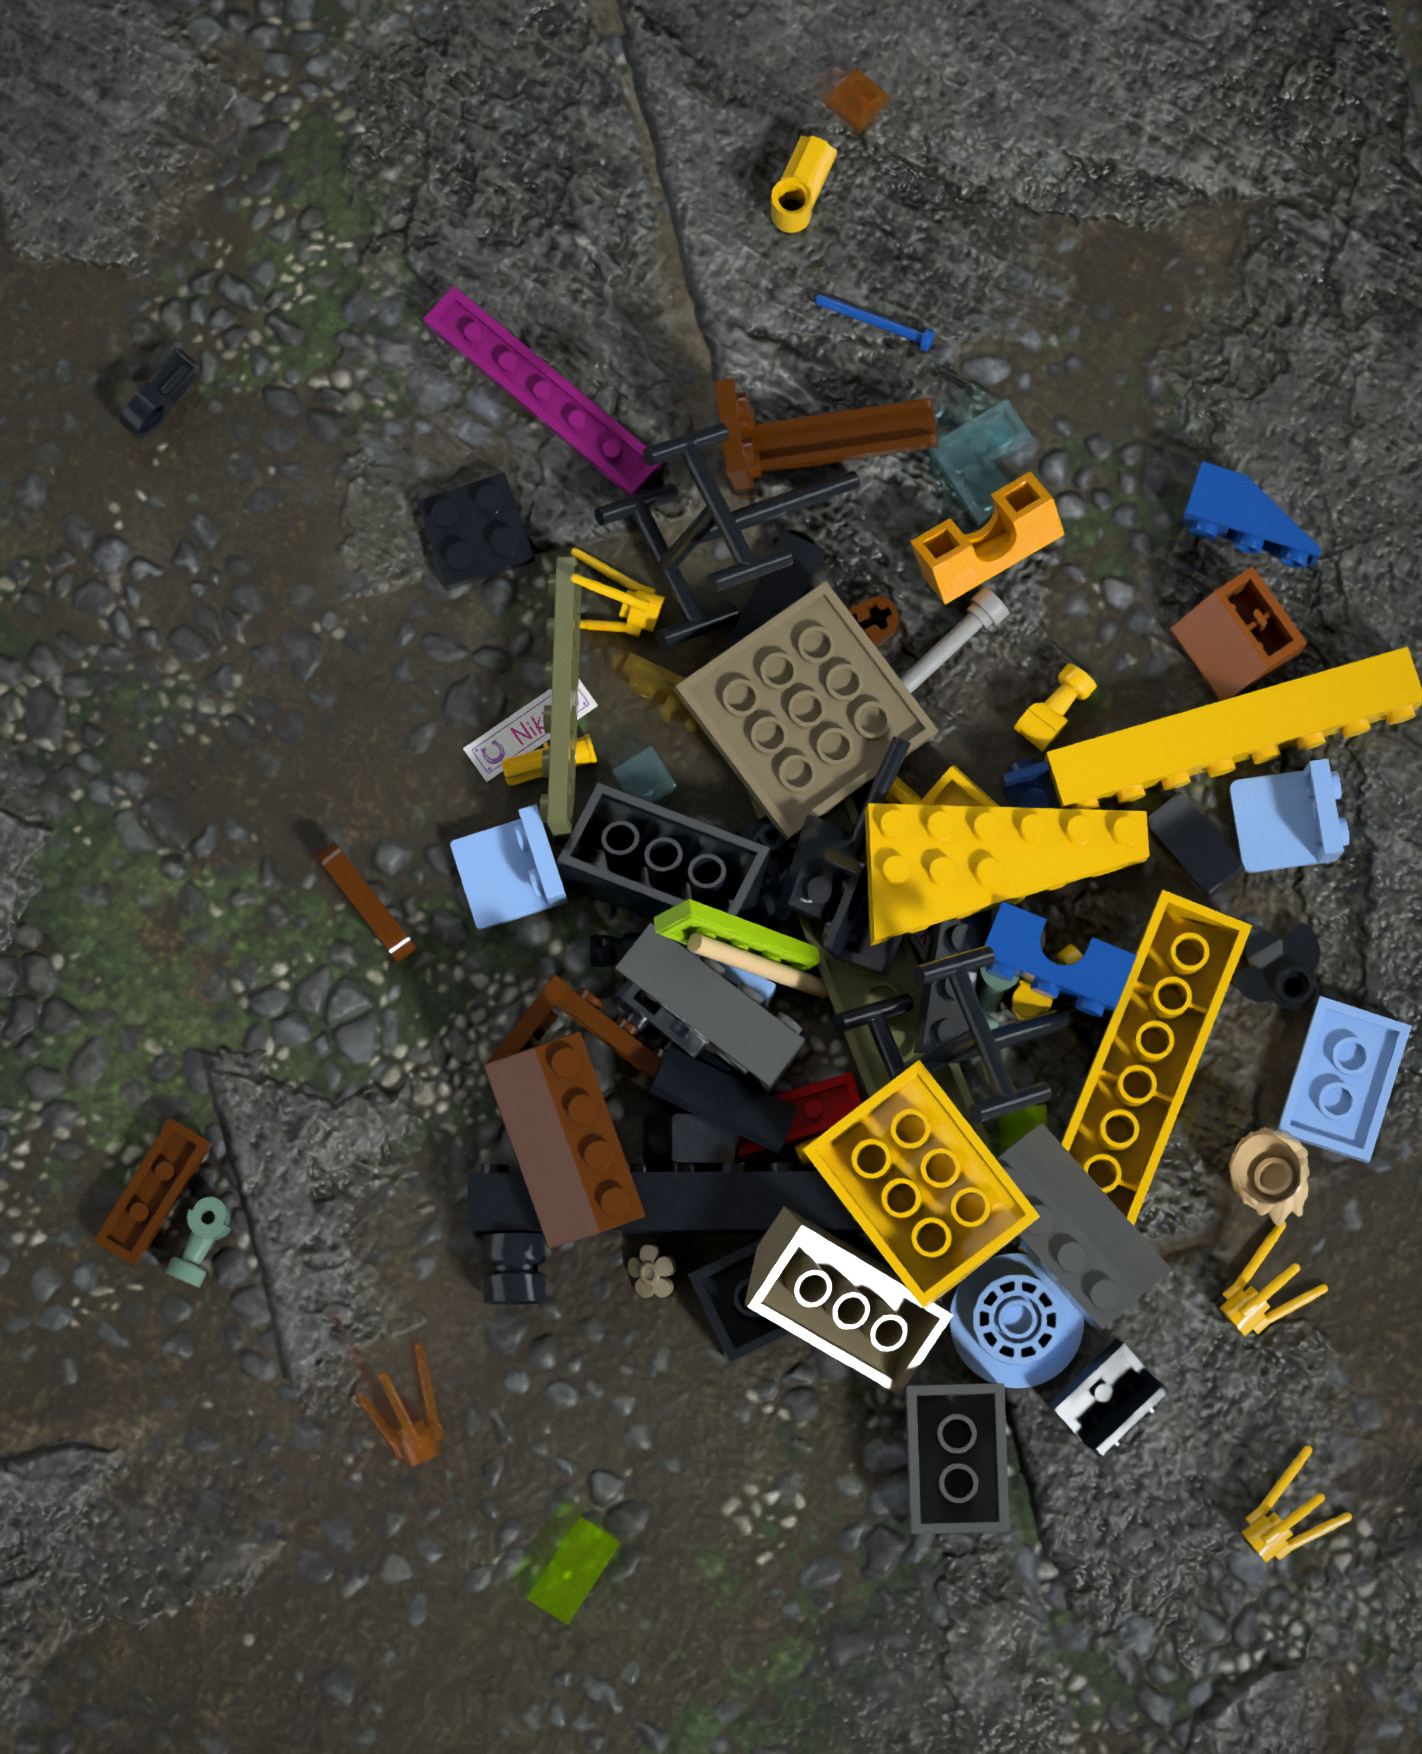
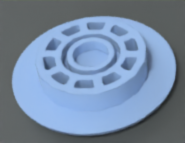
(1015, 1322)

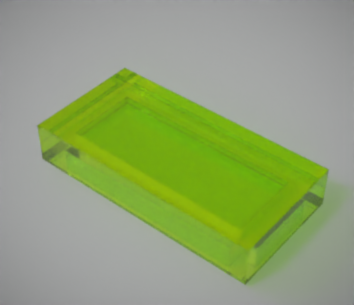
(574, 1570)

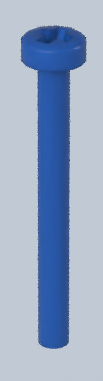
(925, 339)

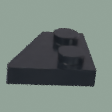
(646, 1015)

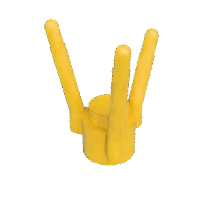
(639, 604)
(1247, 1307)
(1270, 1533)

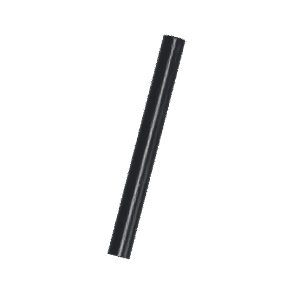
(877, 794)

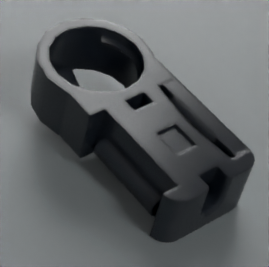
(154, 401)

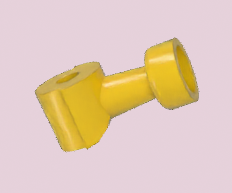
(1045, 720)
(1028, 1003)

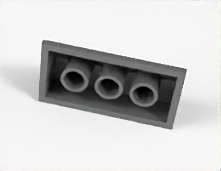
(712, 1008)
(1080, 1233)

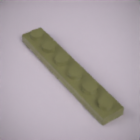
(562, 714)

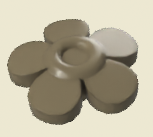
(652, 1272)

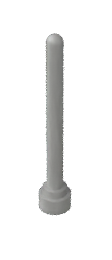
(984, 611)

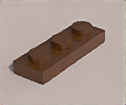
(153, 1192)

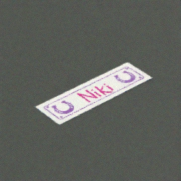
(518, 734)

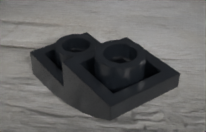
(1194, 844)

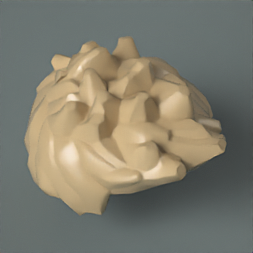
(1271, 1173)

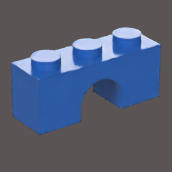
(1092, 981)

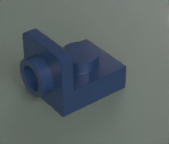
(1029, 785)

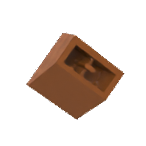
(1238, 635)

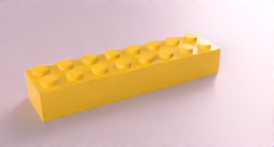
(1152, 1047)

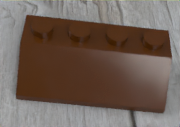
(564, 1140)

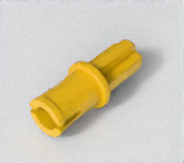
(529, 765)

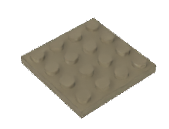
(804, 709)

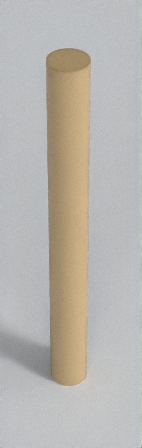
(756, 965)

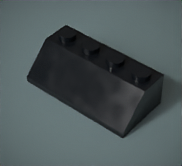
(658, 858)

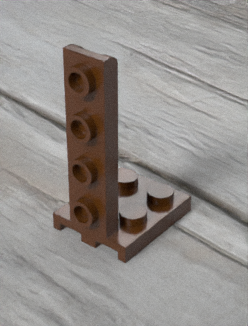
(816, 438)
(583, 1009)

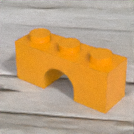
(1020, 525)

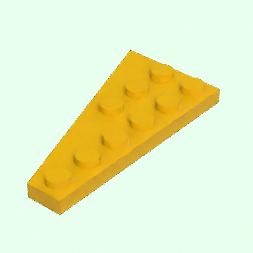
(968, 859)

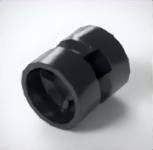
(514, 1268)

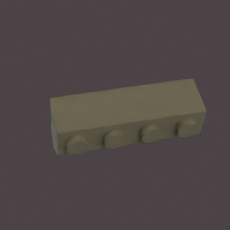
(842, 1301)

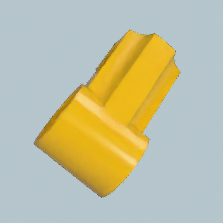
(801, 182)

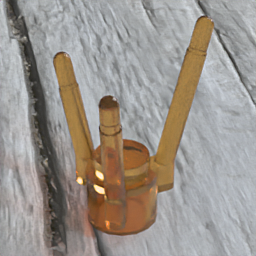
(416, 1440)

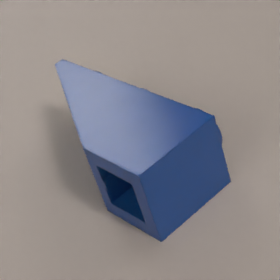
(1239, 511)

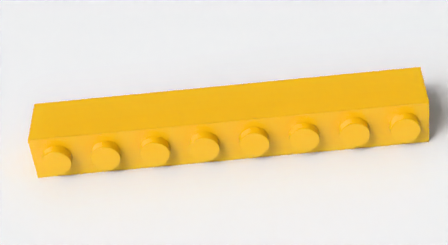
(1236, 730)

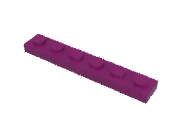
(541, 391)

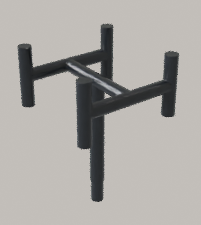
(711, 524)
(972, 1043)

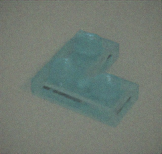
(970, 456)

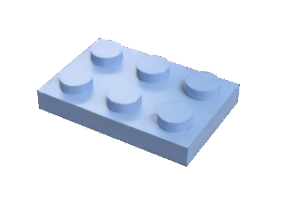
(1344, 1079)

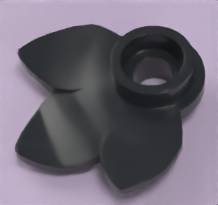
(1276, 961)

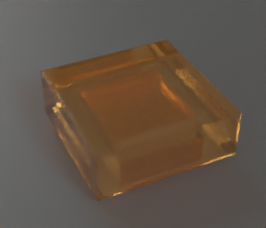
(857, 101)

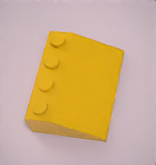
(921, 1184)

